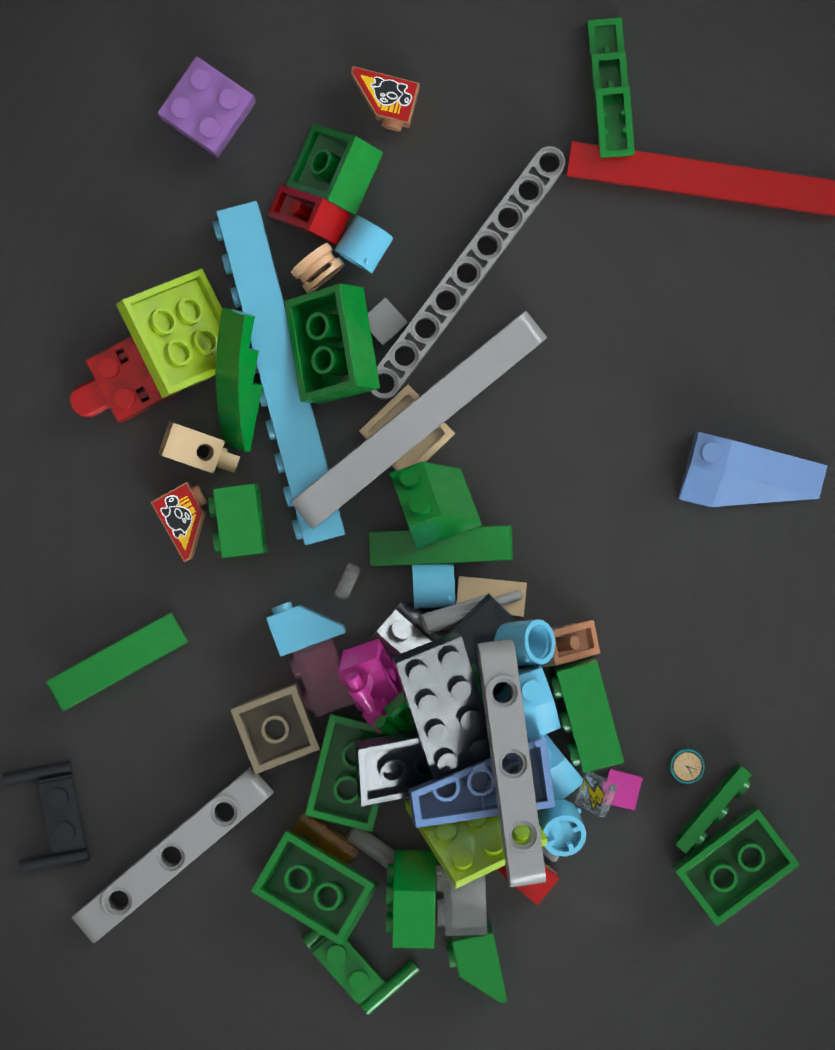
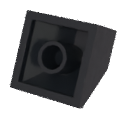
(481, 626)

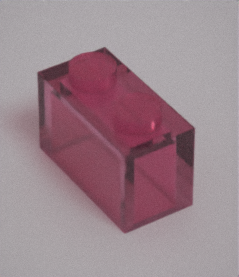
(318, 670)

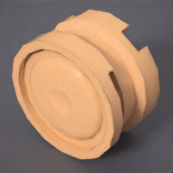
(314, 265)

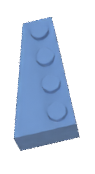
(471, 790)

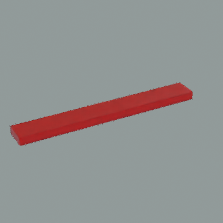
(704, 179)

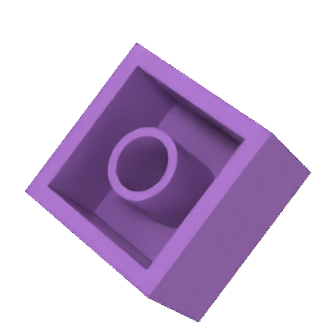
(207, 107)

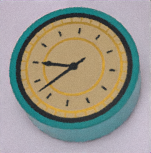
(687, 766)

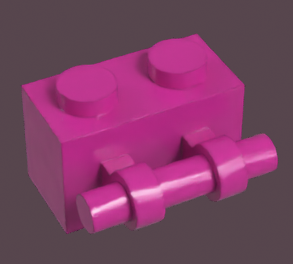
(370, 678)

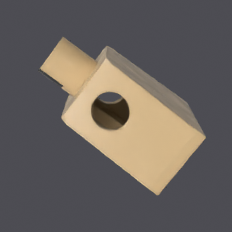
(182, 445)

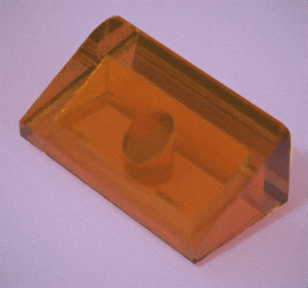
(325, 837)

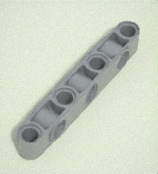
(516, 789)
(155, 871)

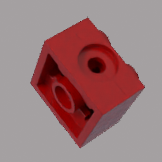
(118, 384)

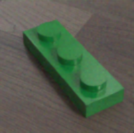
(713, 809)

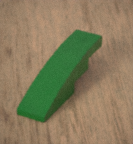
(610, 87)
(235, 370)
(474, 545)
(116, 662)

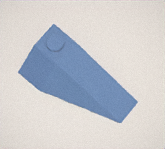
(741, 474)

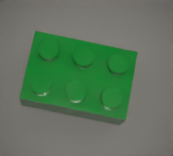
(332, 344)
(586, 715)
(335, 781)
(735, 865)
(315, 887)

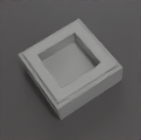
(385, 321)

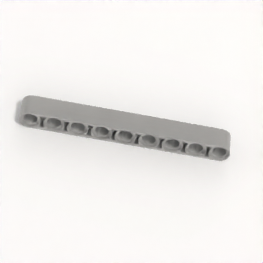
(481, 263)
(418, 420)

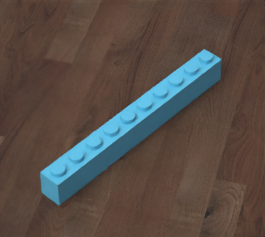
(291, 420)

